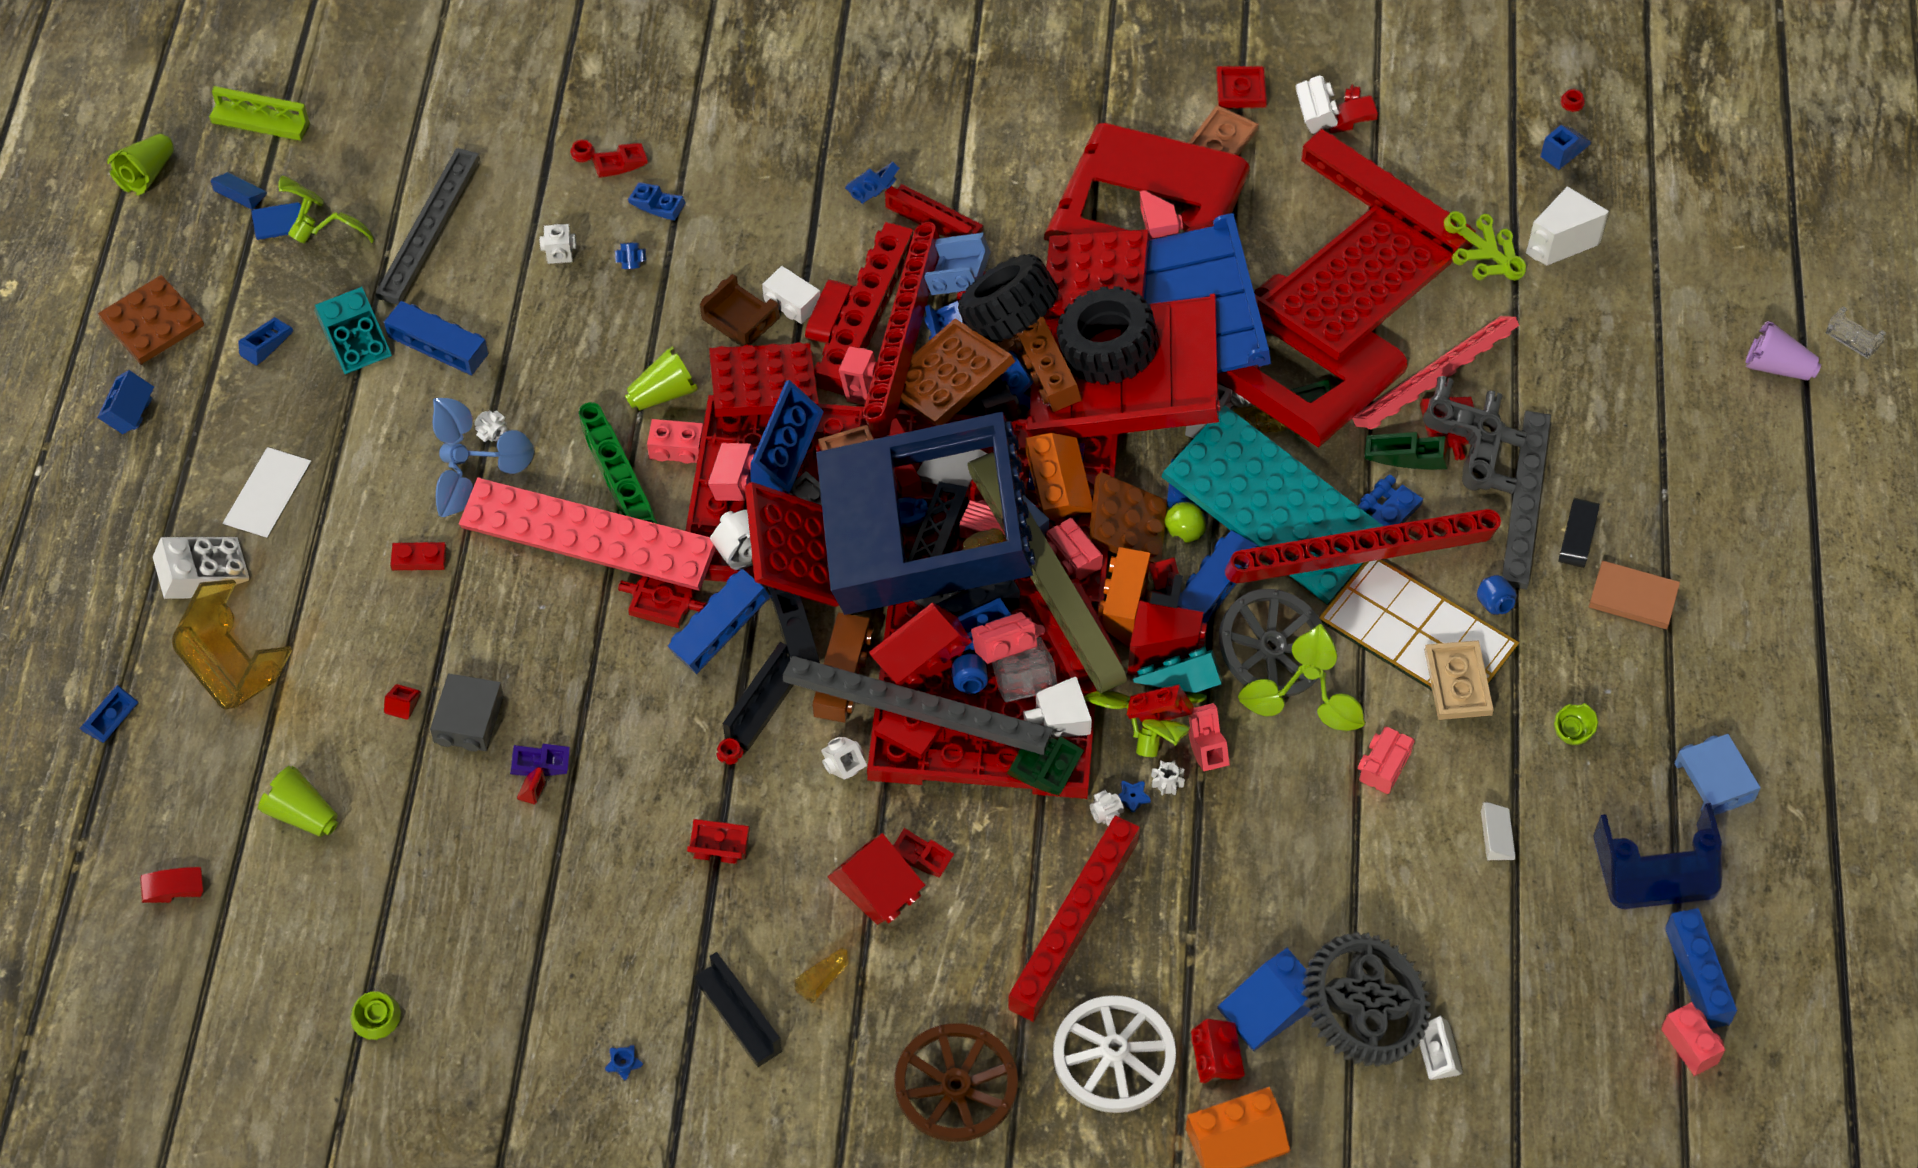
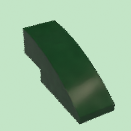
(1408, 451)

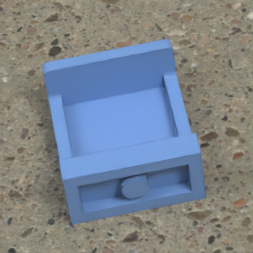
(959, 263)
(1719, 773)

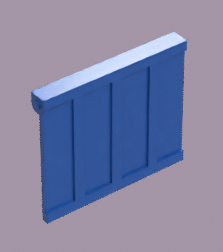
(1206, 264)

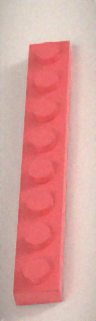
(1427, 377)

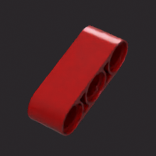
(827, 311)

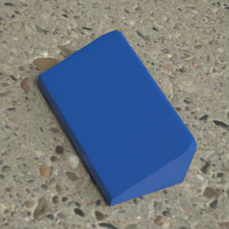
(238, 190)
(275, 220)
(109, 714)

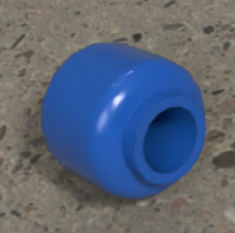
(1496, 595)
(969, 673)

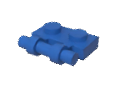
(1399, 503)

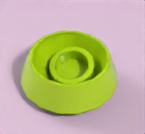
(375, 1015)

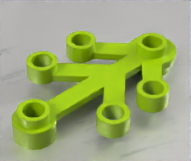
(1486, 248)

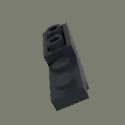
(793, 624)

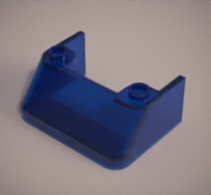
(1664, 877)

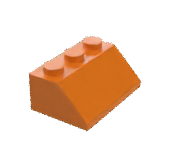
(1058, 475)
(1124, 592)
(1238, 1131)

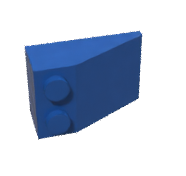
(1267, 1000)

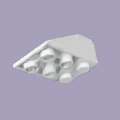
(192, 560)

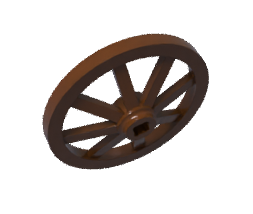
(953, 1077)

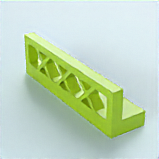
(259, 117)

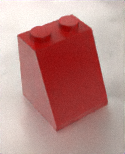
(1164, 633)
(878, 880)

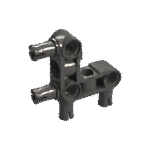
(1469, 423)

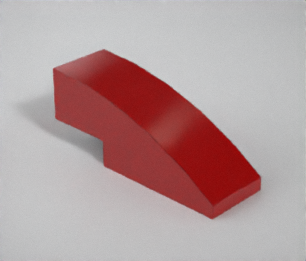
(907, 479)

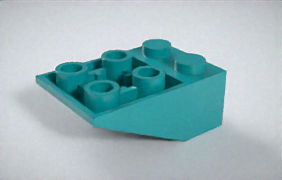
(352, 330)
(1191, 673)

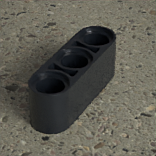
(1579, 532)

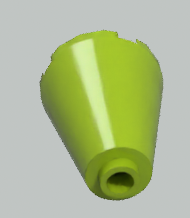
(140, 163)
(661, 382)
(298, 804)

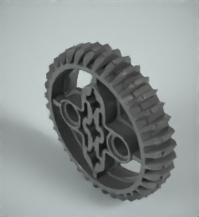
(1366, 999)

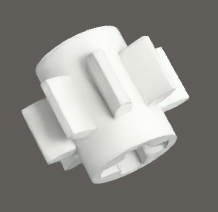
(490, 425)
(1166, 771)
(1106, 807)

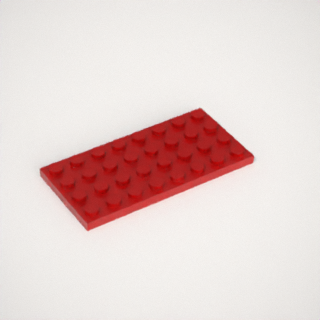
(1355, 282)

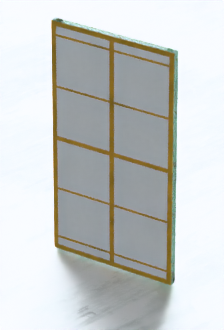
(1399, 616)

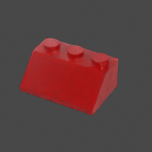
(921, 646)

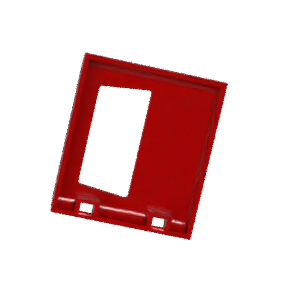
(1150, 165)
(1364, 369)

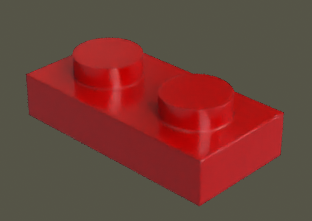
(418, 556)

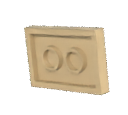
(1458, 680)

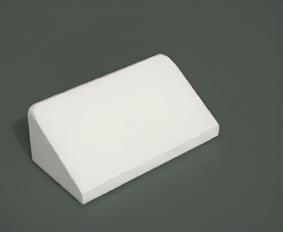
(1497, 832)
(1440, 1050)

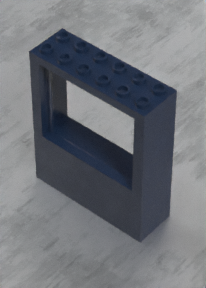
(865, 520)

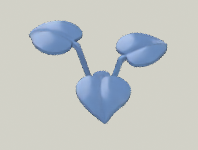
(449, 423)

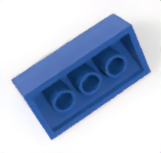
(785, 439)

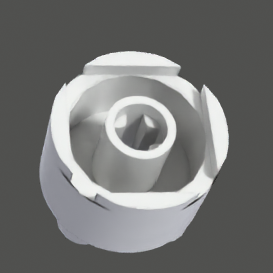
(733, 539)

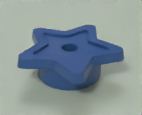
(1133, 802)
(620, 1054)

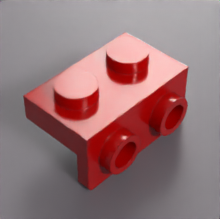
(718, 839)
(1217, 1050)

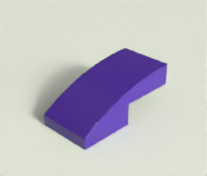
(551, 758)

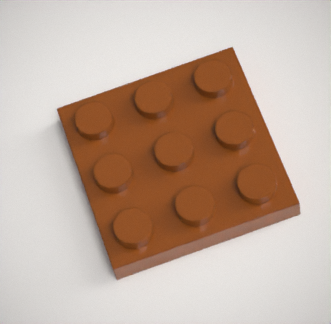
(151, 319)
(1127, 517)

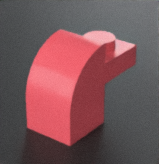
(1206, 739)

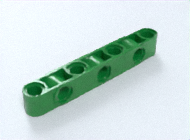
(616, 469)

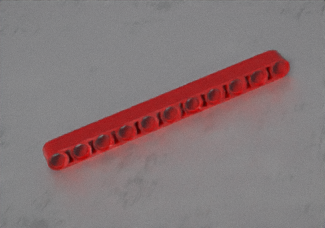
(901, 331)
(1354, 553)

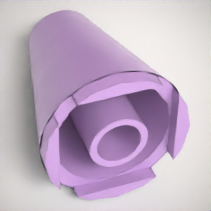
(1781, 355)

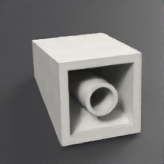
(1566, 228)

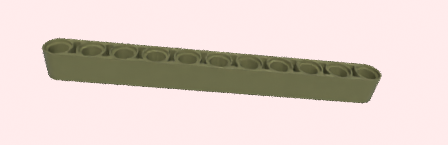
(1056, 589)

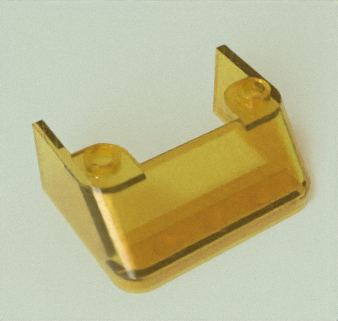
(214, 655)

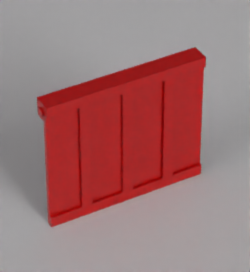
(1171, 392)

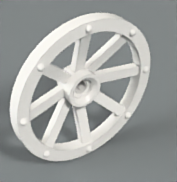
(1112, 1058)

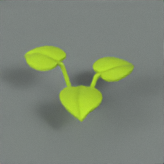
(304, 224)
(1316, 654)
(1152, 729)

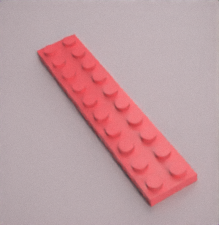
(588, 533)

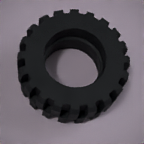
(1008, 298)
(1114, 358)

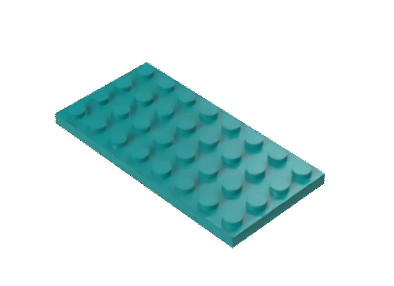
(1265, 494)

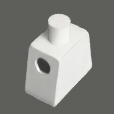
(1061, 709)

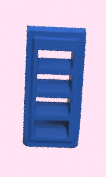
(256, 353)

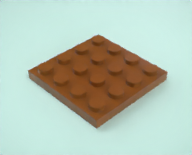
(952, 372)

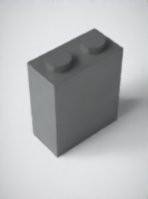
(467, 712)

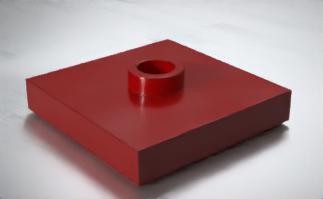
(1241, 86)
(907, 733)

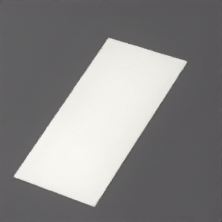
(266, 492)

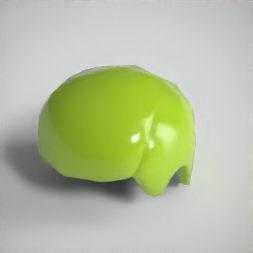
(1185, 521)
(1576, 724)

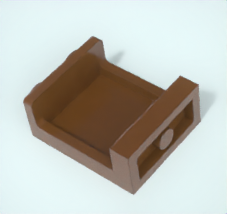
(738, 312)

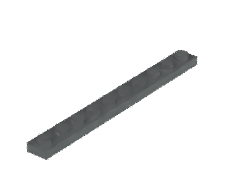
(918, 705)

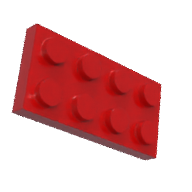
(1057, 639)

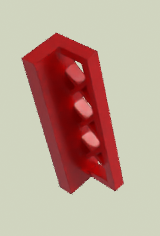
(924, 209)

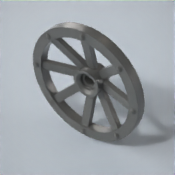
(1275, 639)

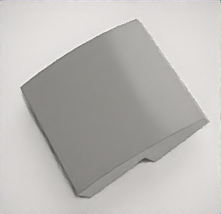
(949, 469)

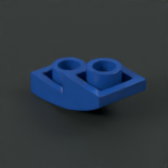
(652, 200)

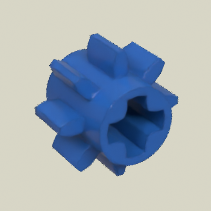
(630, 255)

